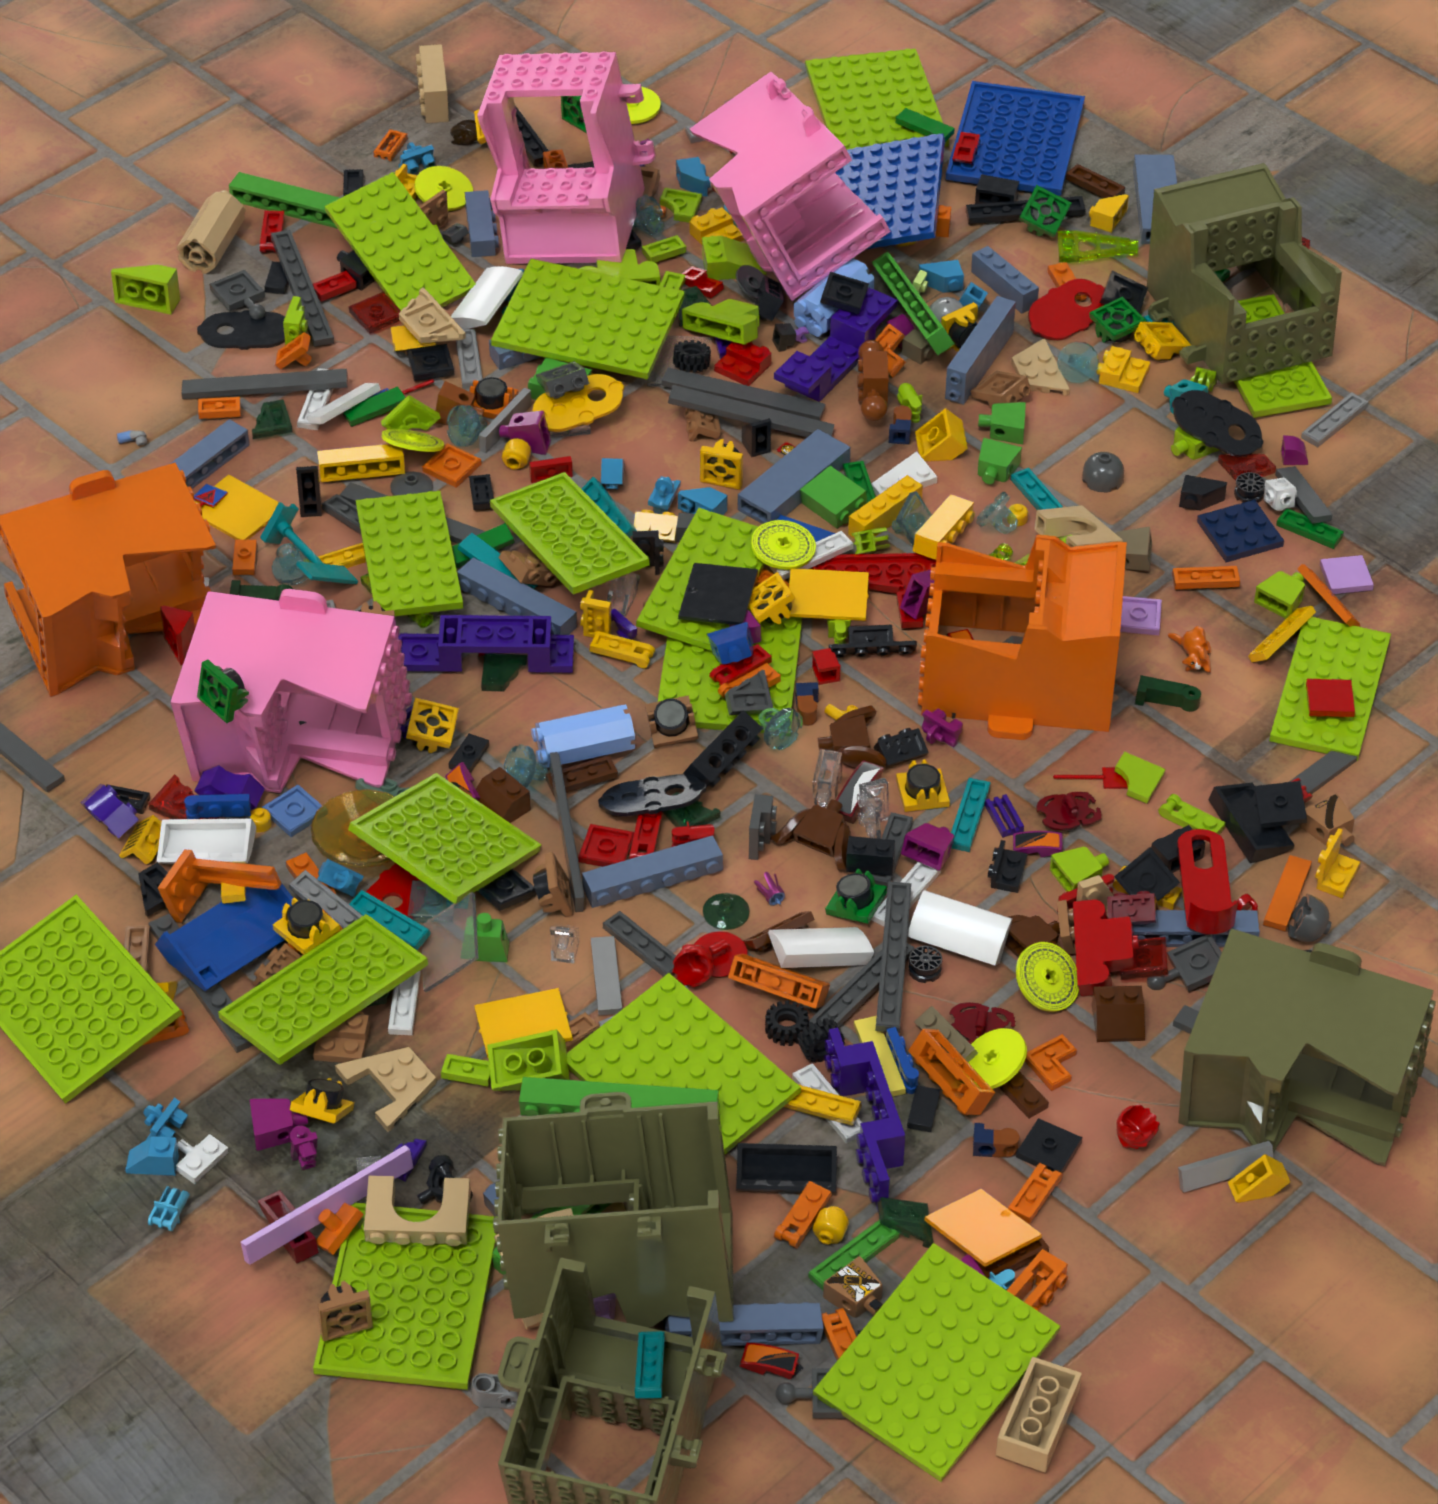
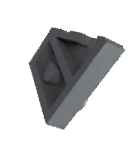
(750, 696)

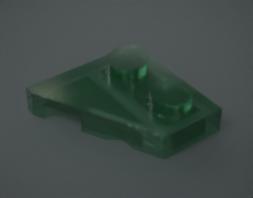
(272, 420)

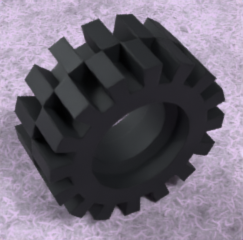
(691, 356)
(785, 1012)
(813, 1039)

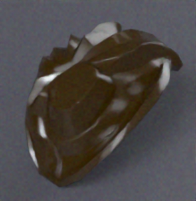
(464, 132)

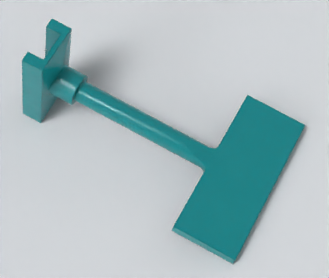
(280, 527)

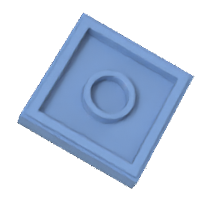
(293, 810)

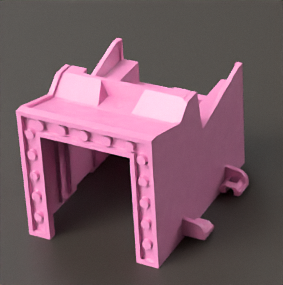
(786, 187)
(565, 211)
(298, 664)

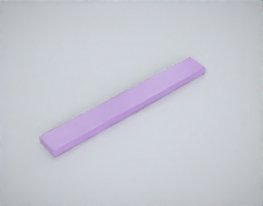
(307, 1215)

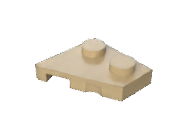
(1093, 889)

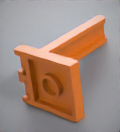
(191, 876)

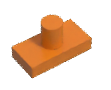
(293, 351)
(337, 1227)

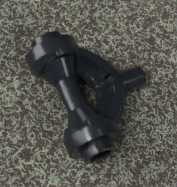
(439, 1168)

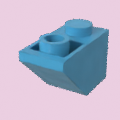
(692, 175)
(973, 294)
(703, 498)

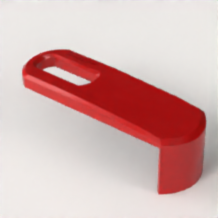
(1206, 890)

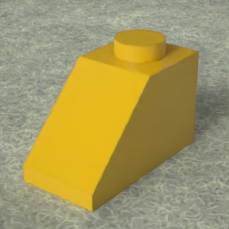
(1108, 212)
(1259, 1180)

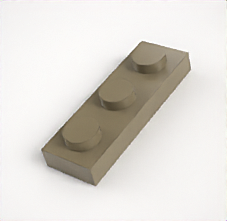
(934, 1020)

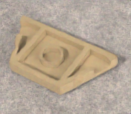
(429, 320)
(1040, 368)

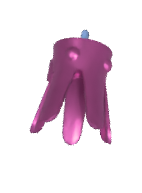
(775, 894)

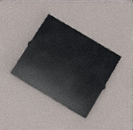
(718, 594)

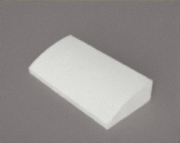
(486, 296)
(208, 839)
(960, 927)
(821, 947)

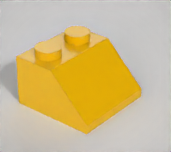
(941, 437)

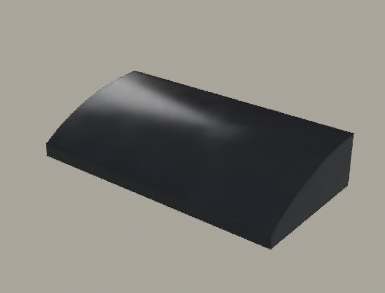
(1238, 808)
(785, 1167)

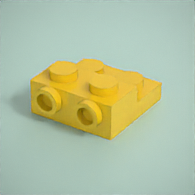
(714, 223)
(1160, 339)
(1122, 370)

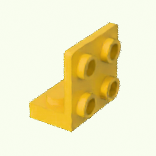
(1335, 870)

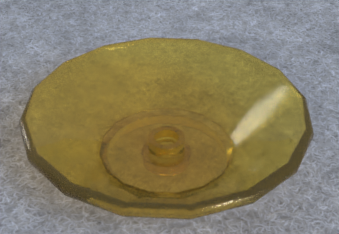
(331, 830)

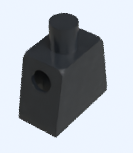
(354, 266)

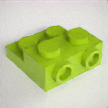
(294, 321)

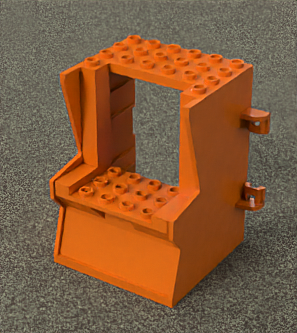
(103, 568)
(1069, 653)

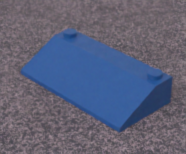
(226, 937)

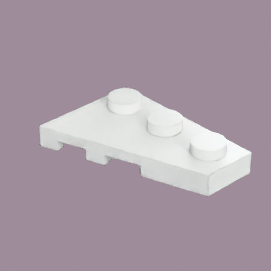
(912, 466)

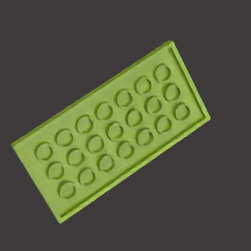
(399, 243)
(1281, 389)
(569, 533)
(707, 540)
(409, 553)
(1330, 652)
(322, 989)

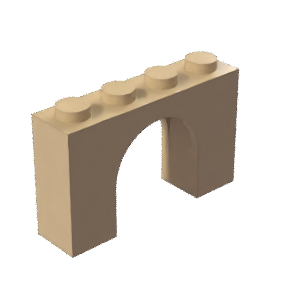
(1074, 521)
(445, 1227)

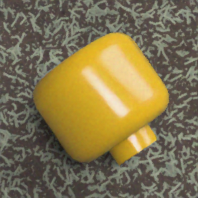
(1020, 512)
(261, 818)

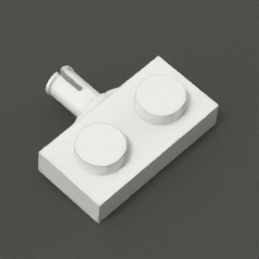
(200, 1157)

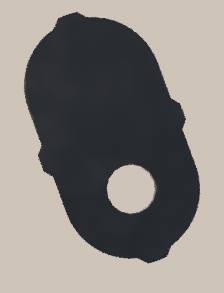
(247, 331)
(1210, 419)
(650, 795)

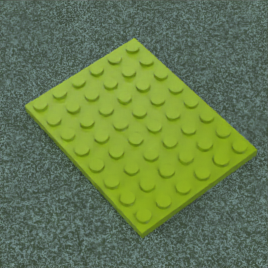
(867, 92)
(588, 318)
(688, 671)
(77, 999)
(680, 1042)
(422, 1306)
(936, 1361)

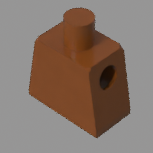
(452, 396)

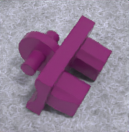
(939, 729)
(303, 1146)

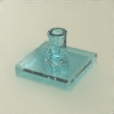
(911, 517)
(425, 902)

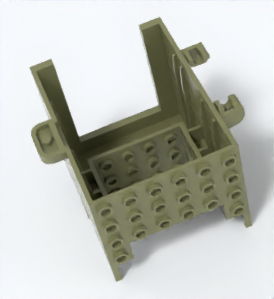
(1245, 224)
(1305, 1040)
(653, 1159)
(591, 1369)

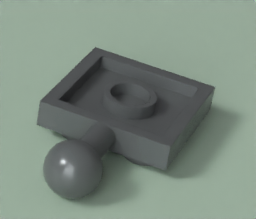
(239, 291)
(1192, 962)
(787, 1393)

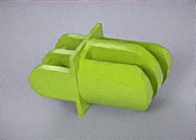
(1205, 377)
(908, 397)
(866, 541)
(838, 630)

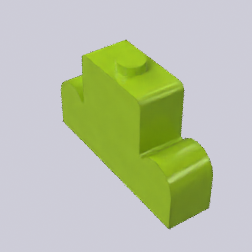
(628, 268)
(725, 320)

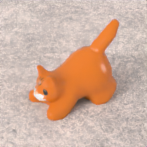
(1196, 647)

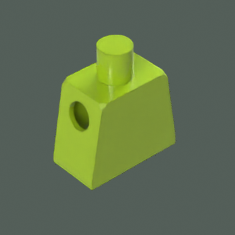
(1189, 445)
(1281, 593)
(1076, 865)

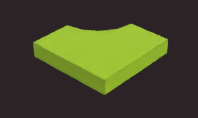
(681, 203)
(411, 414)
(1140, 776)

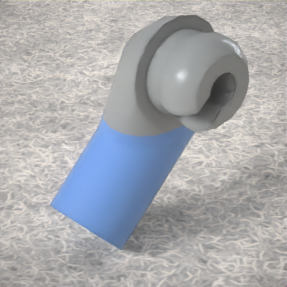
(139, 436)

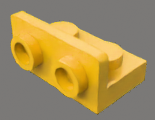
(595, 615)

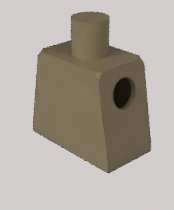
(1138, 548)

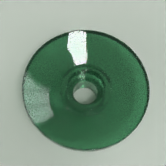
(726, 911)

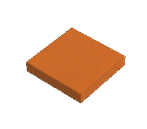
(451, 465)

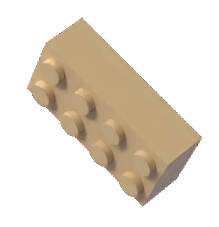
(432, 84)
(1038, 1414)

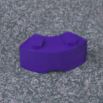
(221, 782)
(110, 810)

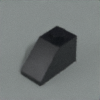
(757, 437)
(1201, 492)

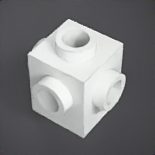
(1280, 494)

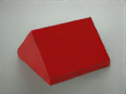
(177, 630)

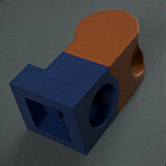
(900, 429)
(806, 701)
(994, 1142)

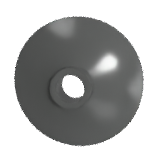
(749, 280)
(411, 483)

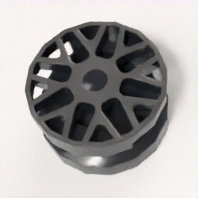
(1249, 487)
(919, 958)

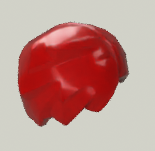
(693, 965)
(1136, 1126)

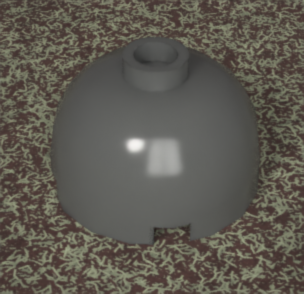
(1103, 472)
(1310, 920)

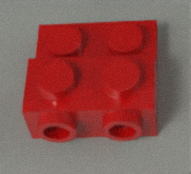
(744, 362)

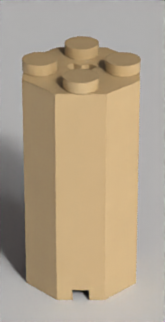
(211, 232)

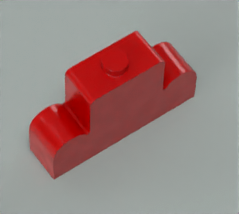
(1101, 945)

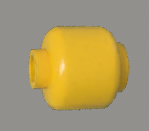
(516, 454)
(830, 1225)

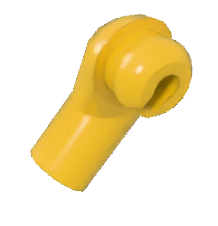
(835, 713)

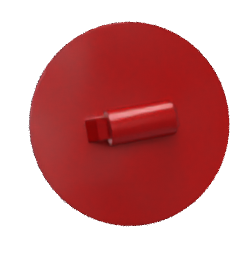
(723, 948)

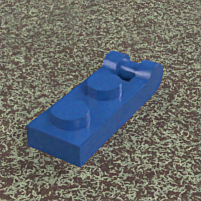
(217, 806)
(903, 1061)

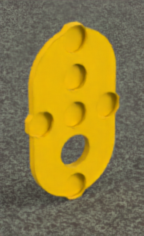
(576, 407)

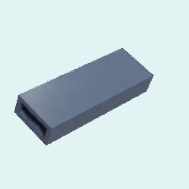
(1150, 173)
(980, 350)
(779, 487)

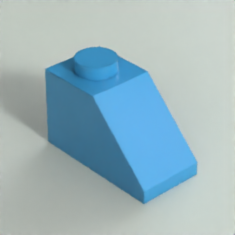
(944, 276)
(612, 472)
(154, 1157)

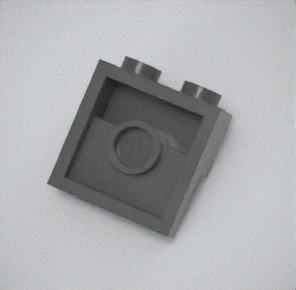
(563, 379)
(761, 824)

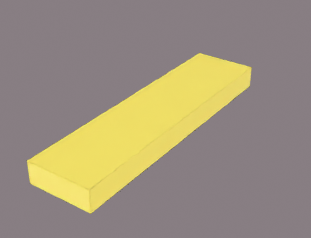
(866, 1032)

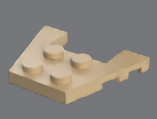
(398, 1074)

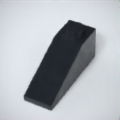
(769, 298)
(309, 491)

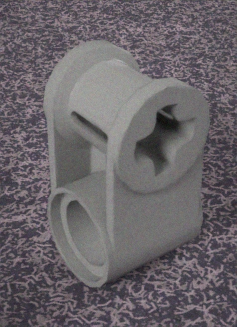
(494, 1395)

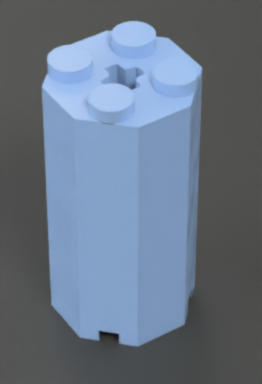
(816, 315)
(584, 735)

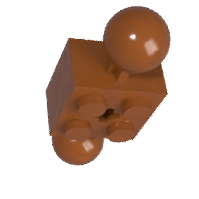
(873, 380)

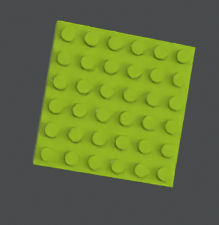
(445, 837)

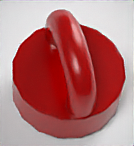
(1246, 902)

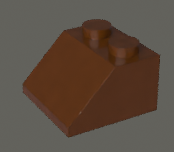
(504, 795)
(1118, 1013)

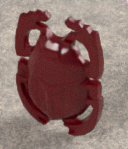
(1066, 811)
(978, 1020)

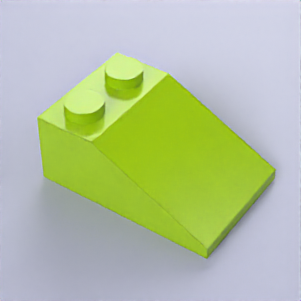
(725, 256)
(147, 287)
(528, 1056)

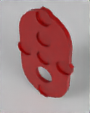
(1058, 314)
(394, 882)

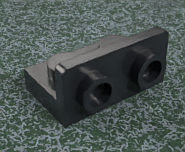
(651, 546)
(901, 747)
(1007, 869)

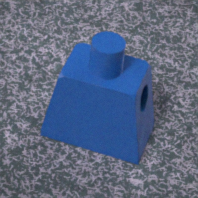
(732, 643)

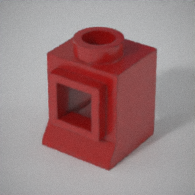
(825, 666)

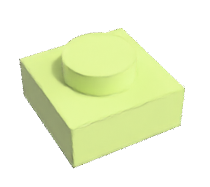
(920, 282)

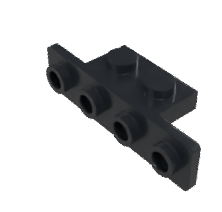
(872, 640)

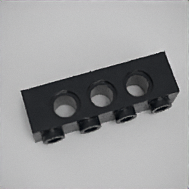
(744, 729)

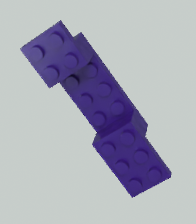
(838, 355)
(489, 635)
(880, 1141)

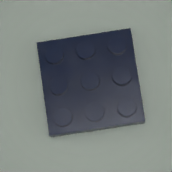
(1240, 531)

